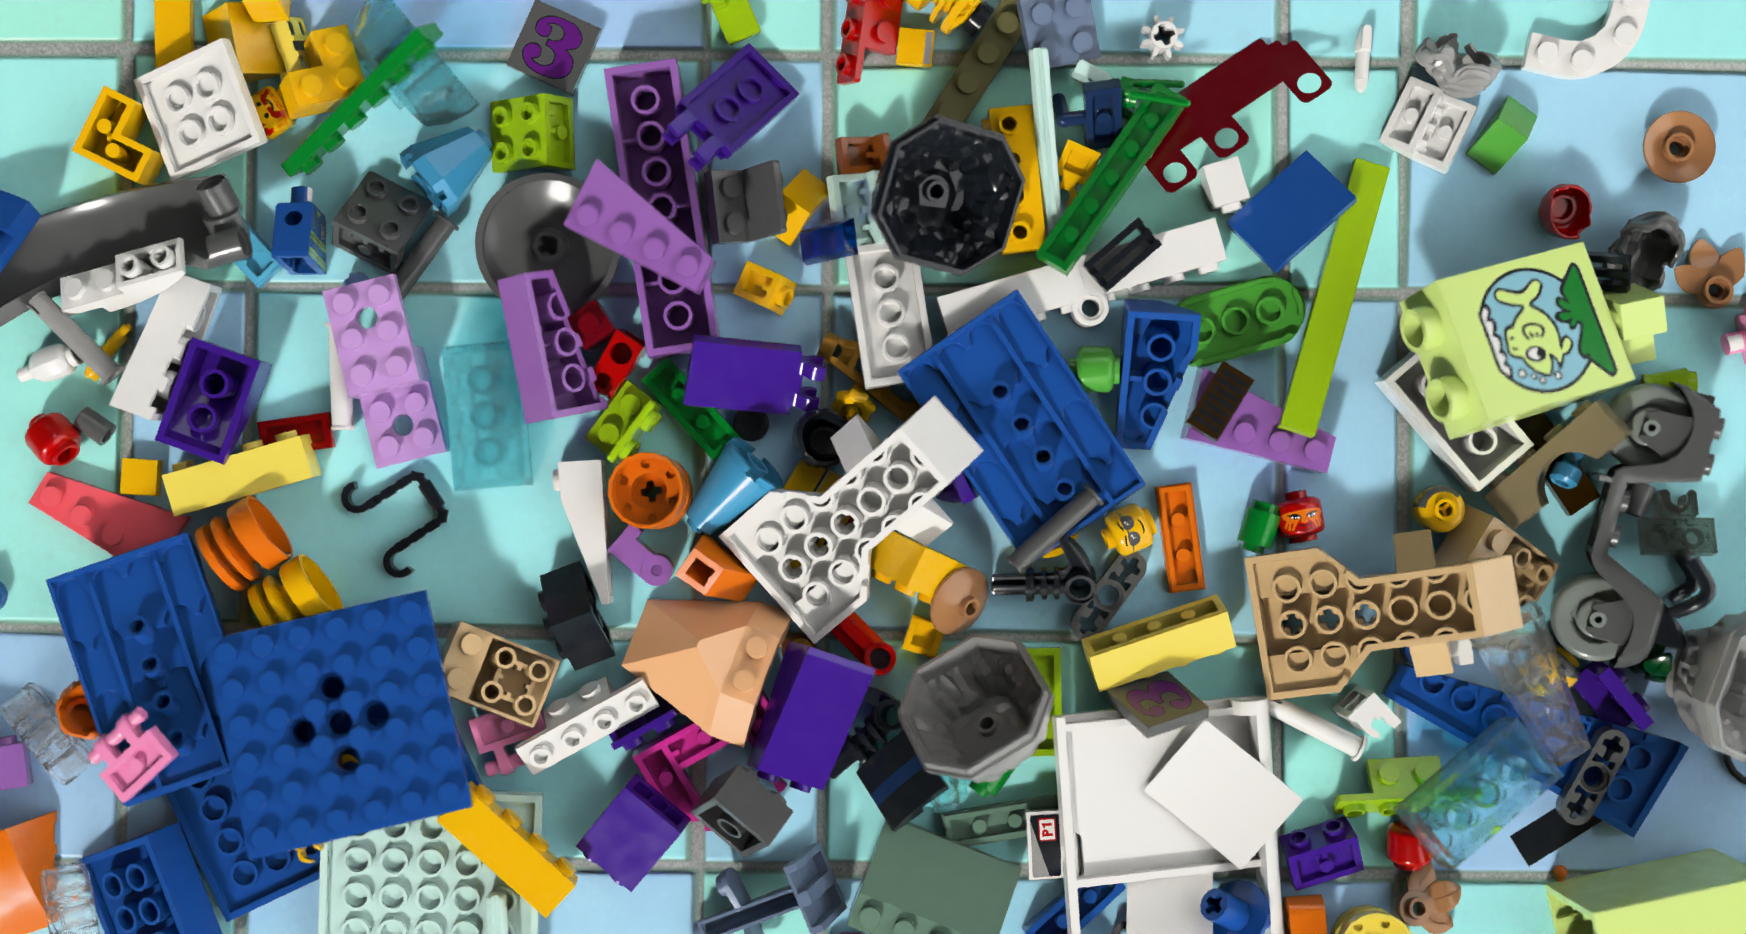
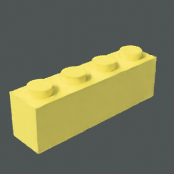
(244, 474)
(1159, 643)

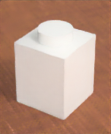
(1224, 185)

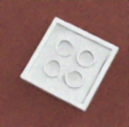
(200, 110)

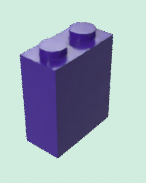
(633, 833)

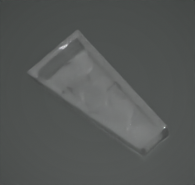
(1536, 685)

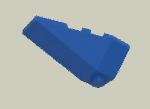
(1154, 355)

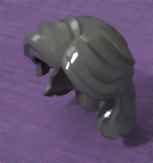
(1653, 243)

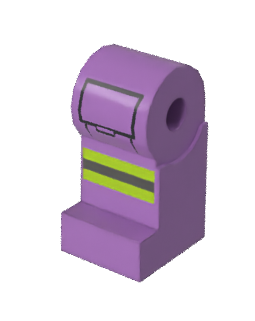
(641, 559)

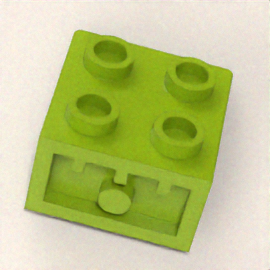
(532, 133)
(625, 422)

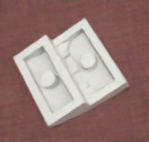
(1428, 125)

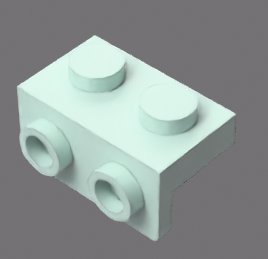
(851, 198)

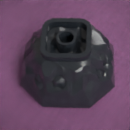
(972, 198)

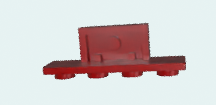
(868, 27)

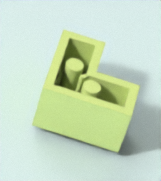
(1637, 318)

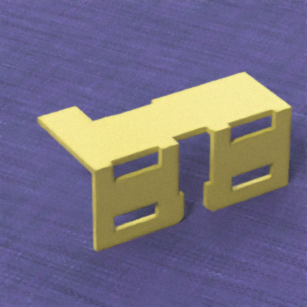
(284, 42)

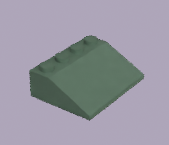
(931, 886)

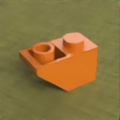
(716, 571)

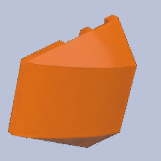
(24, 854)

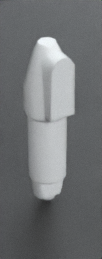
(1362, 57)

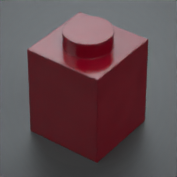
(592, 325)

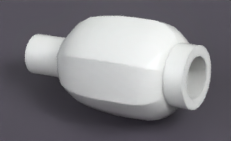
(50, 364)

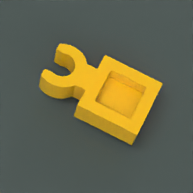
(1076, 166)

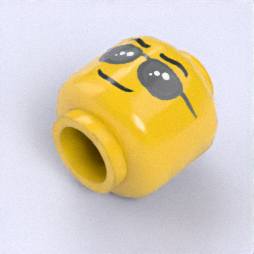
(1129, 529)

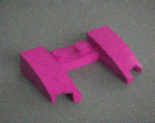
(667, 756)

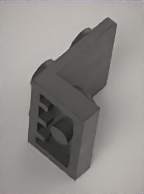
(745, 203)
(379, 222)

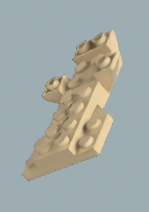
(1415, 608)

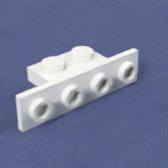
(584, 719)

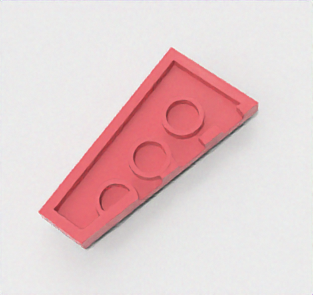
(104, 516)

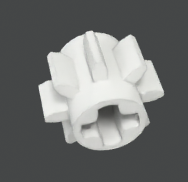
(1158, 47)

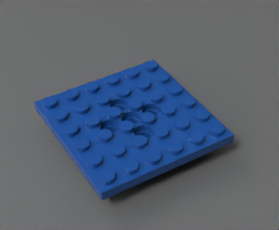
(279, 678)

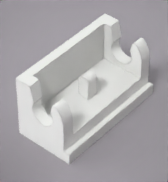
(1361, 708)

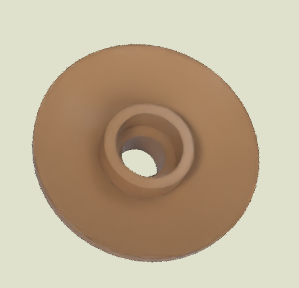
(1694, 141)
(958, 600)

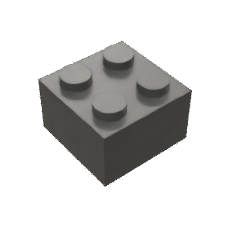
(742, 810)

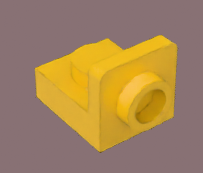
(765, 288)

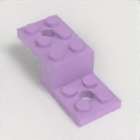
(385, 370)

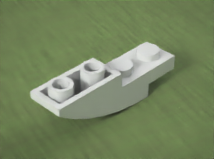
(126, 282)

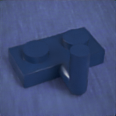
(1100, 115)

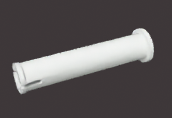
(341, 404)
(1318, 727)

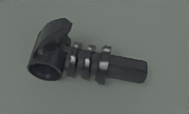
(1052, 583)
(874, 731)

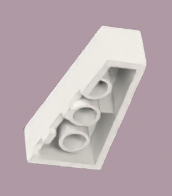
(155, 363)

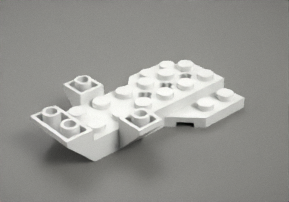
(883, 490)

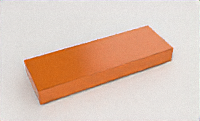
(1179, 537)

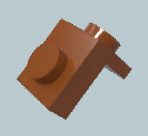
(861, 154)

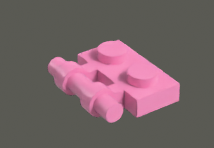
(496, 732)
(137, 765)

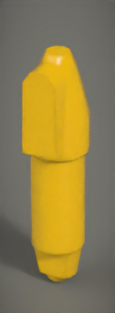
(111, 347)

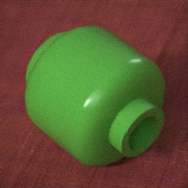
(1096, 368)

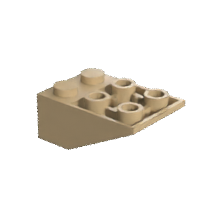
(1486, 536)
(497, 673)

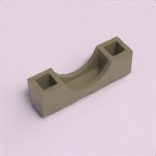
(1523, 493)

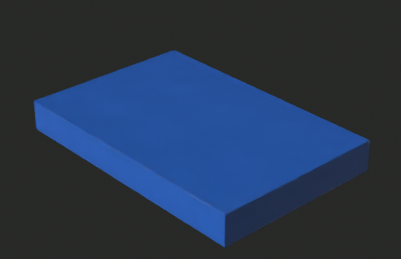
(1291, 211)

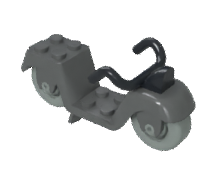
(1612, 611)

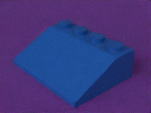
(151, 886)

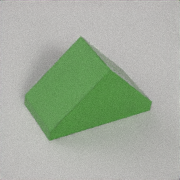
(1502, 135)

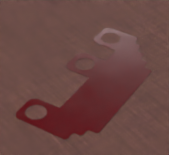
(1226, 92)

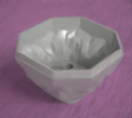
(1711, 684)
(976, 709)

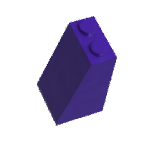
(808, 716)

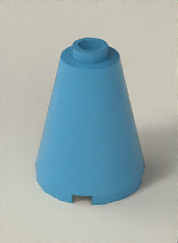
(731, 488)

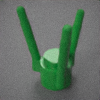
(1131, 93)

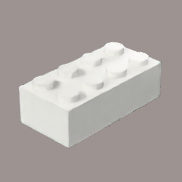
(1470, 458)

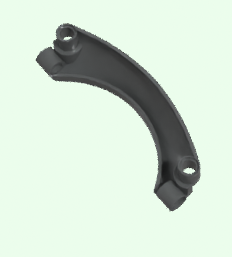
(95, 230)

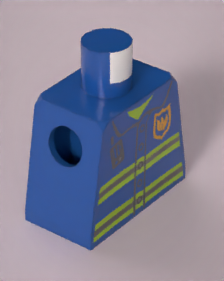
(300, 234)

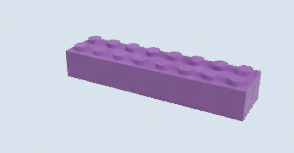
(641, 108)

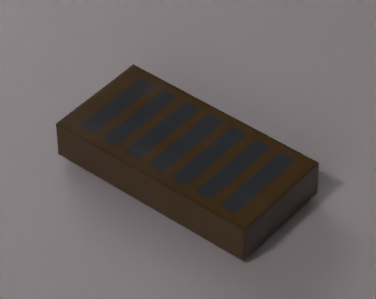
(1219, 402)

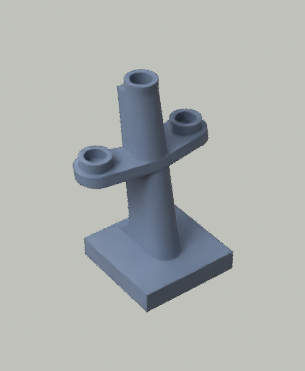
(810, 890)

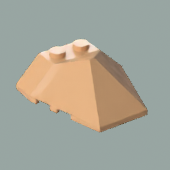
(708, 659)

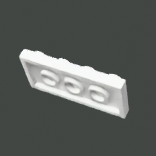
(887, 313)

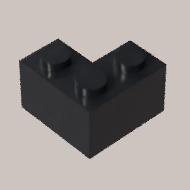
(574, 616)

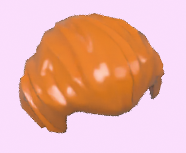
(75, 713)

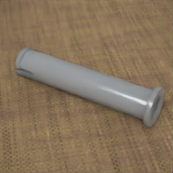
(75, 338)

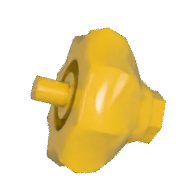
(854, 402)

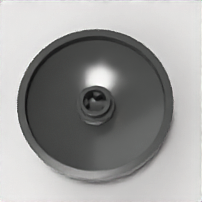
(525, 233)

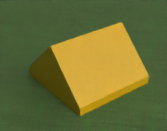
(250, 40)

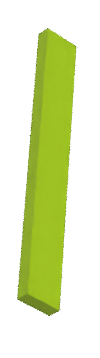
(1333, 301)

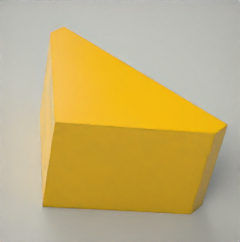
(801, 200)

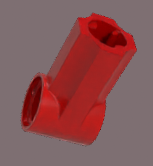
(862, 641)

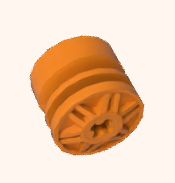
(629, 491)
(244, 543)

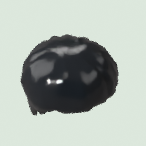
(813, 435)

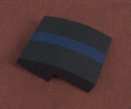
(899, 782)

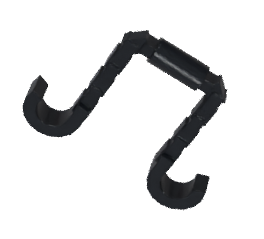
(430, 494)

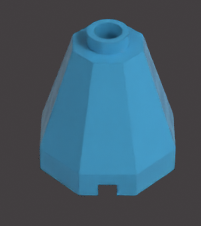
(448, 165)

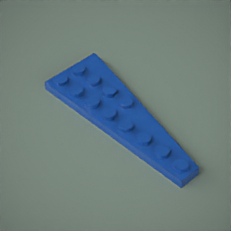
(1471, 708)

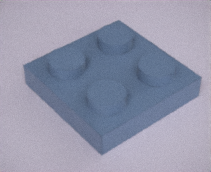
(1061, 27)

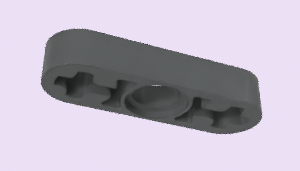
(1132, 579)
(1598, 790)

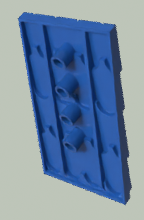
(1018, 405)
(140, 643)

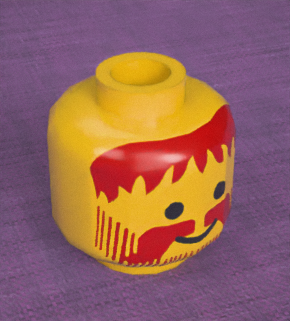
(272, 112)

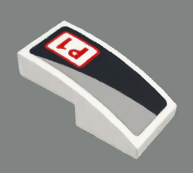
(1043, 844)

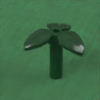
(1655, 666)

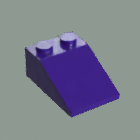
(212, 400)

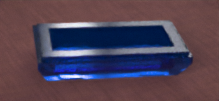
(828, 242)

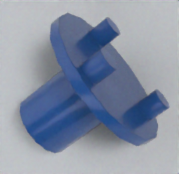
(1237, 908)

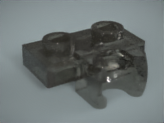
(1675, 528)

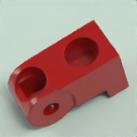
(618, 362)

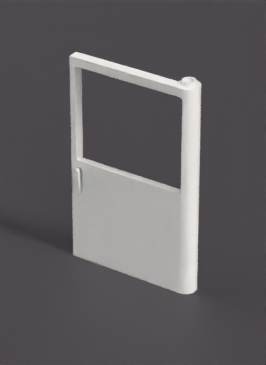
(1124, 830)

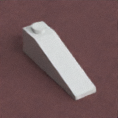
(586, 505)

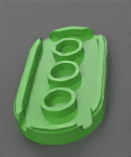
(1245, 318)

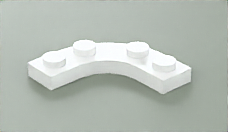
(1593, 55)

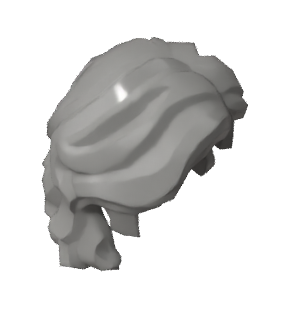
(1454, 73)

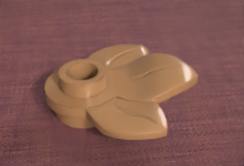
(1709, 269)
(1434, 900)

